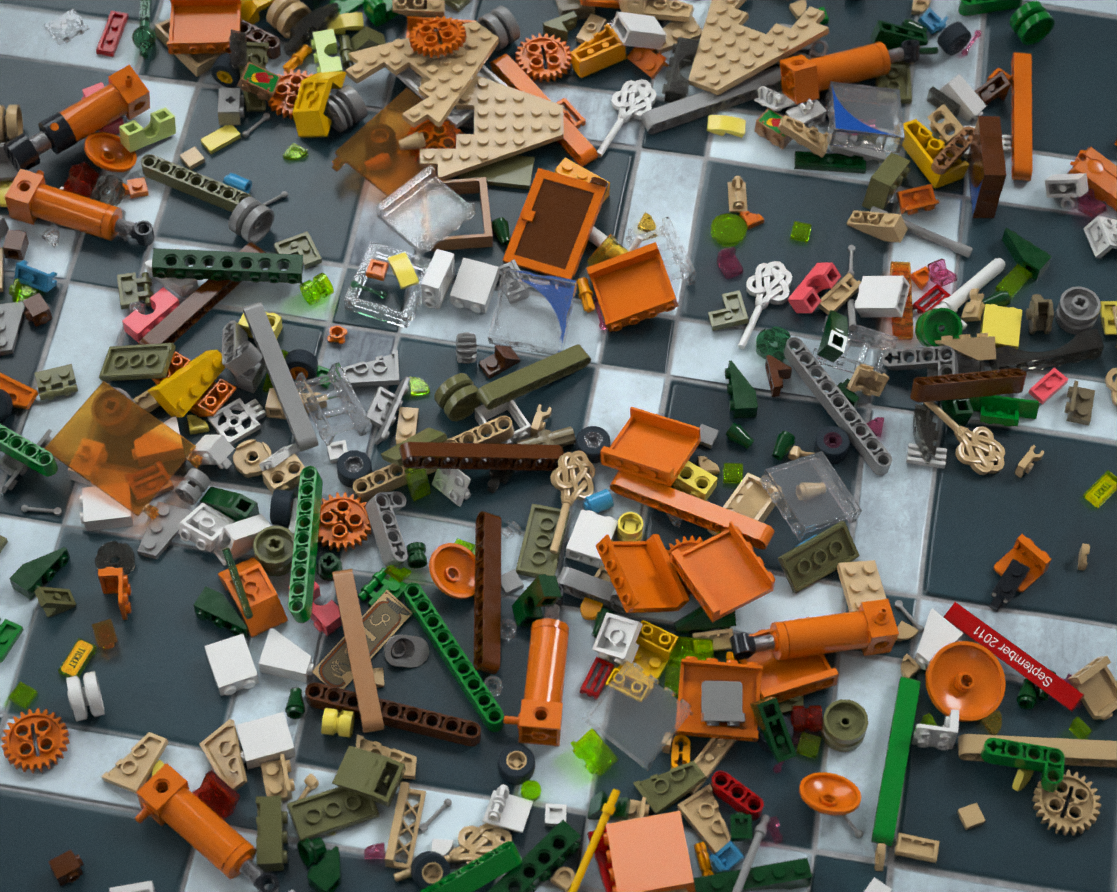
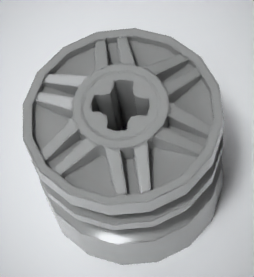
(345, 108)

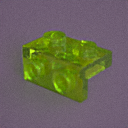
(691, 647)
(594, 752)

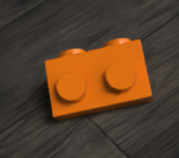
(647, 60)
(917, 198)

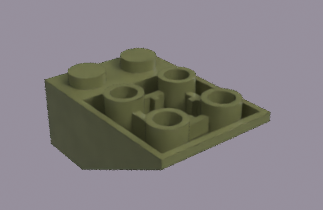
(370, 775)

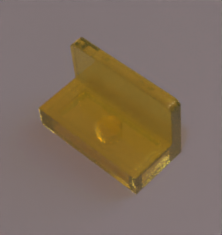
(608, 249)

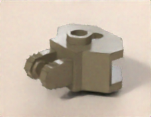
(1040, 314)

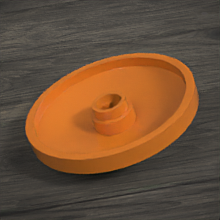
(965, 679)

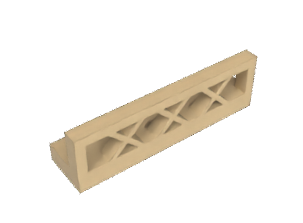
(398, 823)

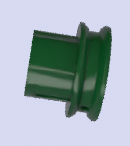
(325, 571)
(311, 850)

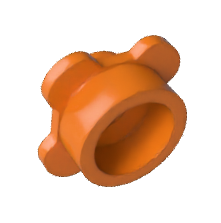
(337, 330)

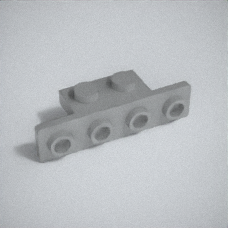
(383, 408)
(14, 467)

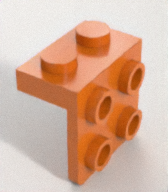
(1028, 554)
(114, 581)

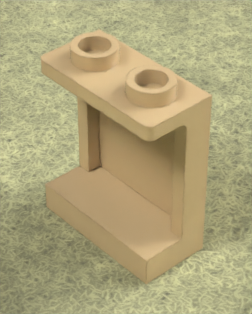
(1098, 688)

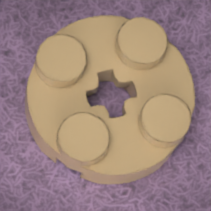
(242, 454)

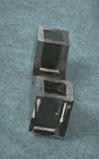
(684, 56)

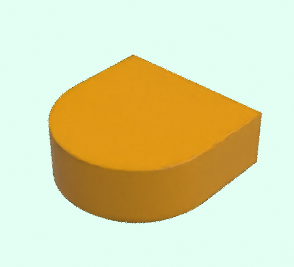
(590, 608)

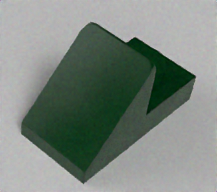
(596, 803)

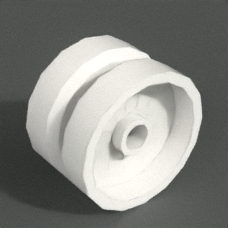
(81, 697)

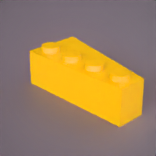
(924, 148)
(188, 383)

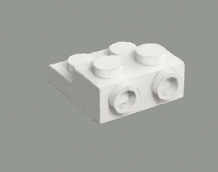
(203, 527)
(617, 639)

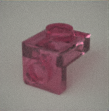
(1089, 205)

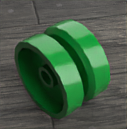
(1031, 22)
(928, 323)

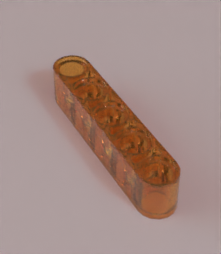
(903, 326)

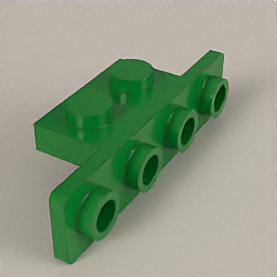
(1004, 409)

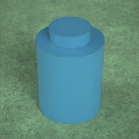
(238, 182)
(598, 501)

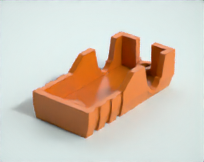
(1100, 175)

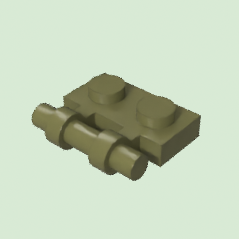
(128, 289)
(56, 378)

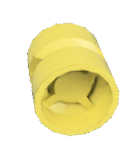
(630, 527)
(337, 722)

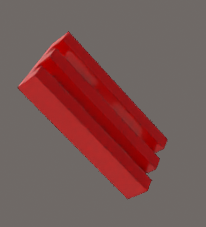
(920, 310)
(590, 692)

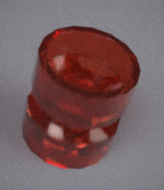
(806, 718)

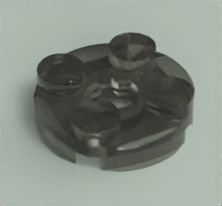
(107, 183)
(117, 550)

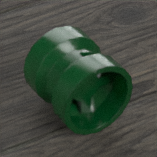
(416, 555)

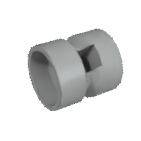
(192, 486)

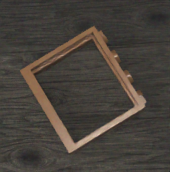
(467, 186)

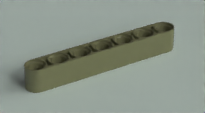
(191, 182)
(533, 377)

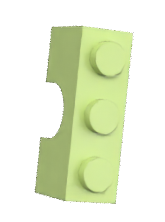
(325, 44)
(160, 126)

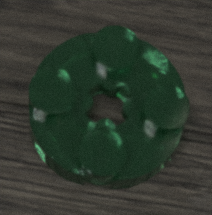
(772, 335)

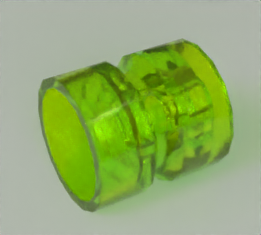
(314, 290)

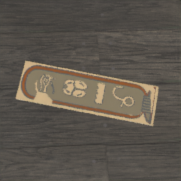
(379, 625)

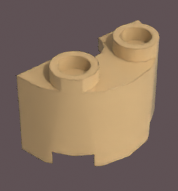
(867, 381)

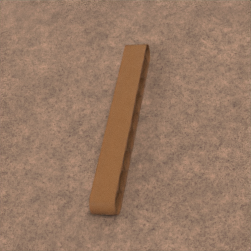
(358, 651)

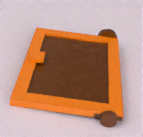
(556, 223)

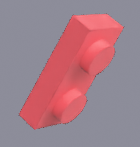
(1048, 386)

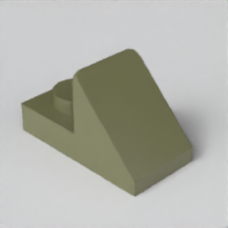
(560, 26)
(54, 600)

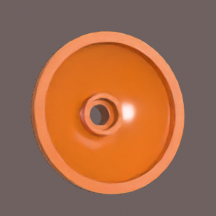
(108, 152)
(458, 563)
(830, 793)

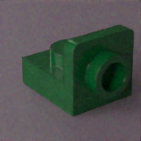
(851, 396)
(740, 827)

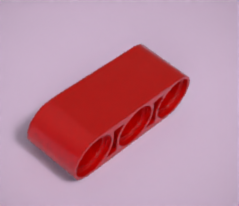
(734, 786)

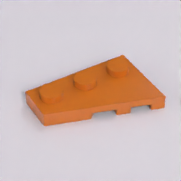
(21, 395)

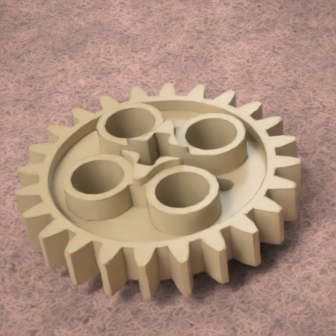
(1084, 809)

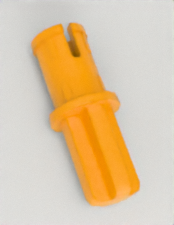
(297, 58)
(585, 294)

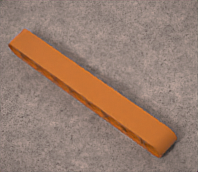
(1021, 116)
(573, 142)
(690, 508)

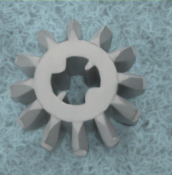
(466, 348)

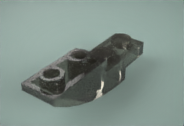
(314, 21)
(924, 432)

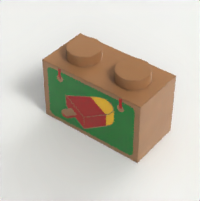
(258, 81)
(767, 127)

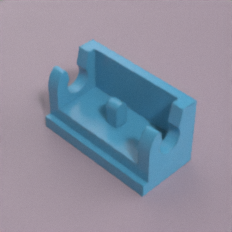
(34, 277)

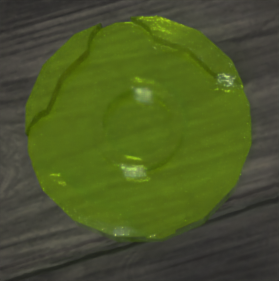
(728, 229)

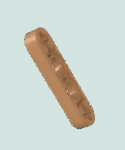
(954, 150)

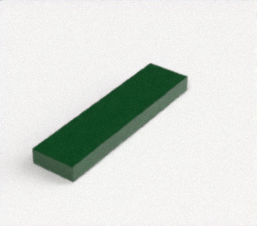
(829, 162)

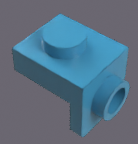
(932, 21)
(726, 858)

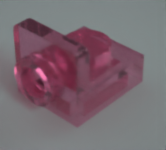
(729, 263)
(940, 274)

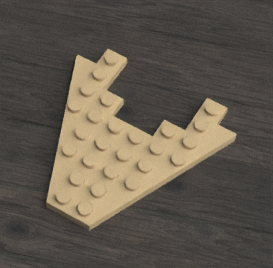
(735, 52)
(446, 76)
(504, 126)

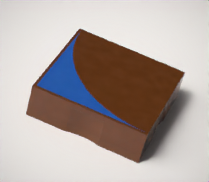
(986, 167)

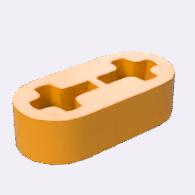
(675, 754)

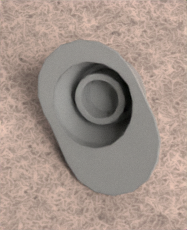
(406, 651)

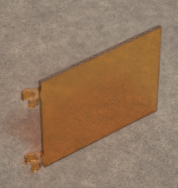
(376, 149)
(122, 449)

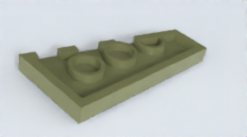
(257, 55)

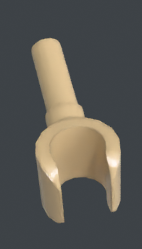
(796, 452)
(312, 783)

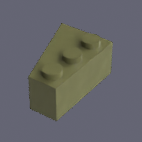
(886, 181)
(271, 833)

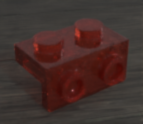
(81, 180)
(217, 795)

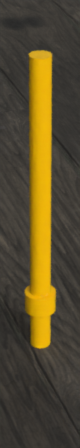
(607, 809)

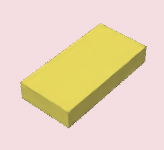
(220, 138)

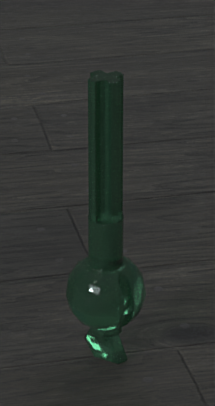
(144, 36)

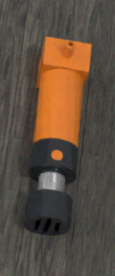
(62, 130)

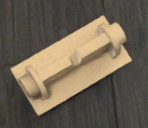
(737, 195)

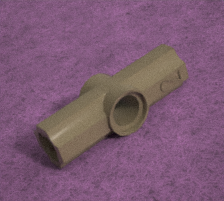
(545, 437)

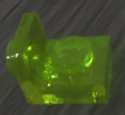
(20, 291)
(672, 678)

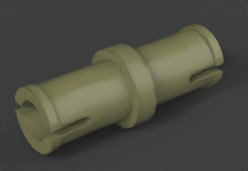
(345, 49)

